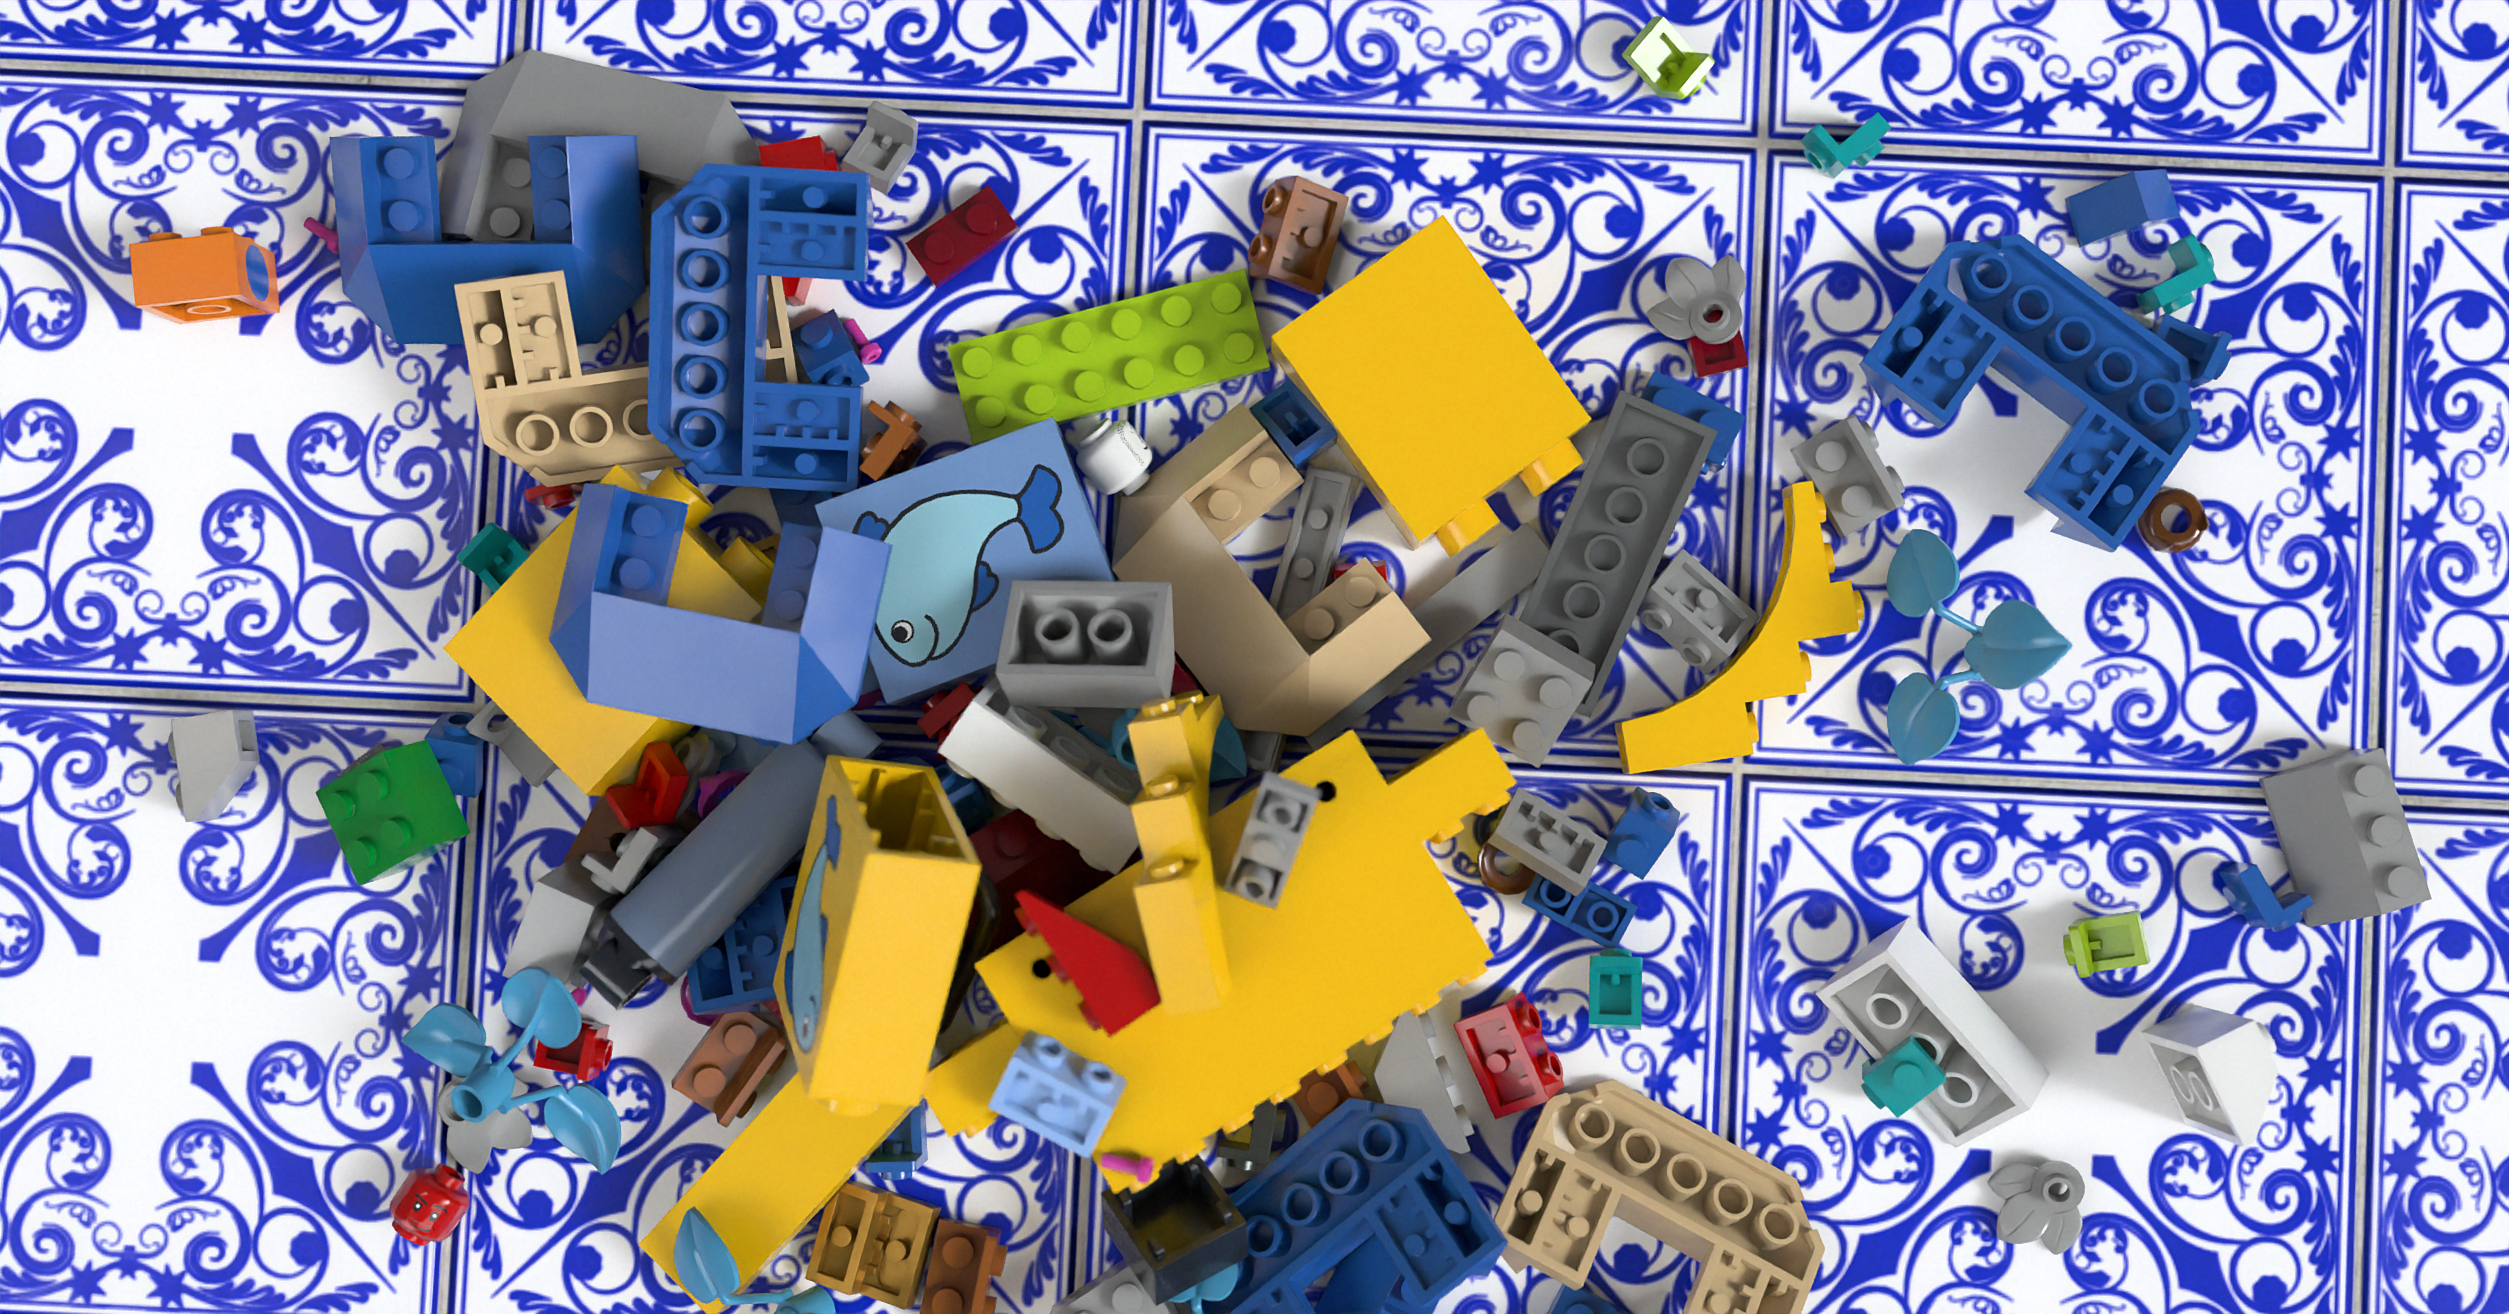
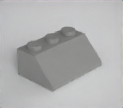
(1087, 644)
(2345, 837)

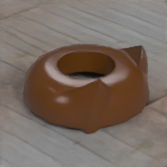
(2156, 534)
(1492, 879)

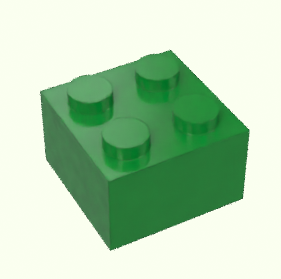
(392, 812)

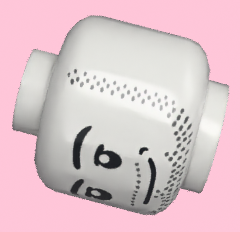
(1114, 457)

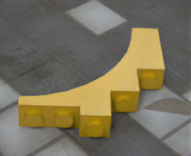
(1801, 608)
(1170, 814)

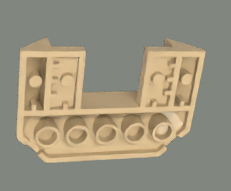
(547, 410)
(1265, 669)
(1670, 1178)

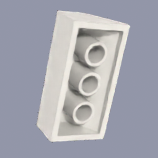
(1049, 774)
(1909, 988)

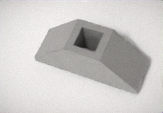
(1271, 840)
(1415, 1079)

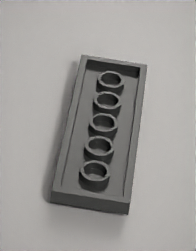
(1616, 532)

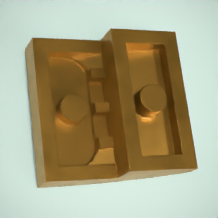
(873, 1244)

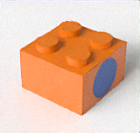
(204, 276)

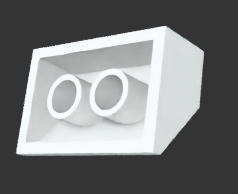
(2216, 1070)

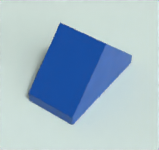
(2122, 206)
(1294, 424)

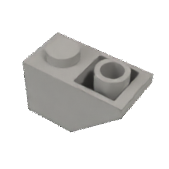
(212, 759)

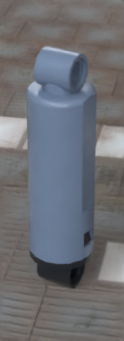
(721, 865)

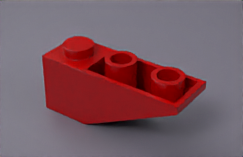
(1104, 969)

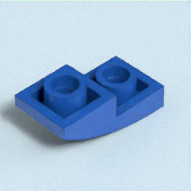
(1592, 913)

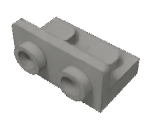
(1850, 474)
(1695, 613)
(1547, 841)
(638, 856)

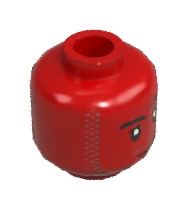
(429, 1204)

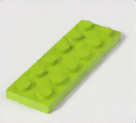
(1110, 356)

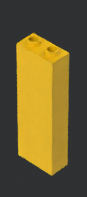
(774, 1181)

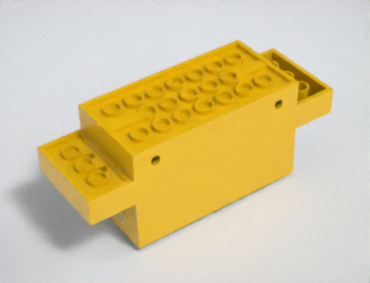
(1344, 953)

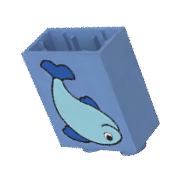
(957, 546)

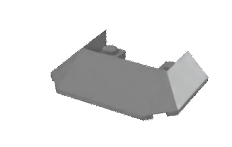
(548, 94)

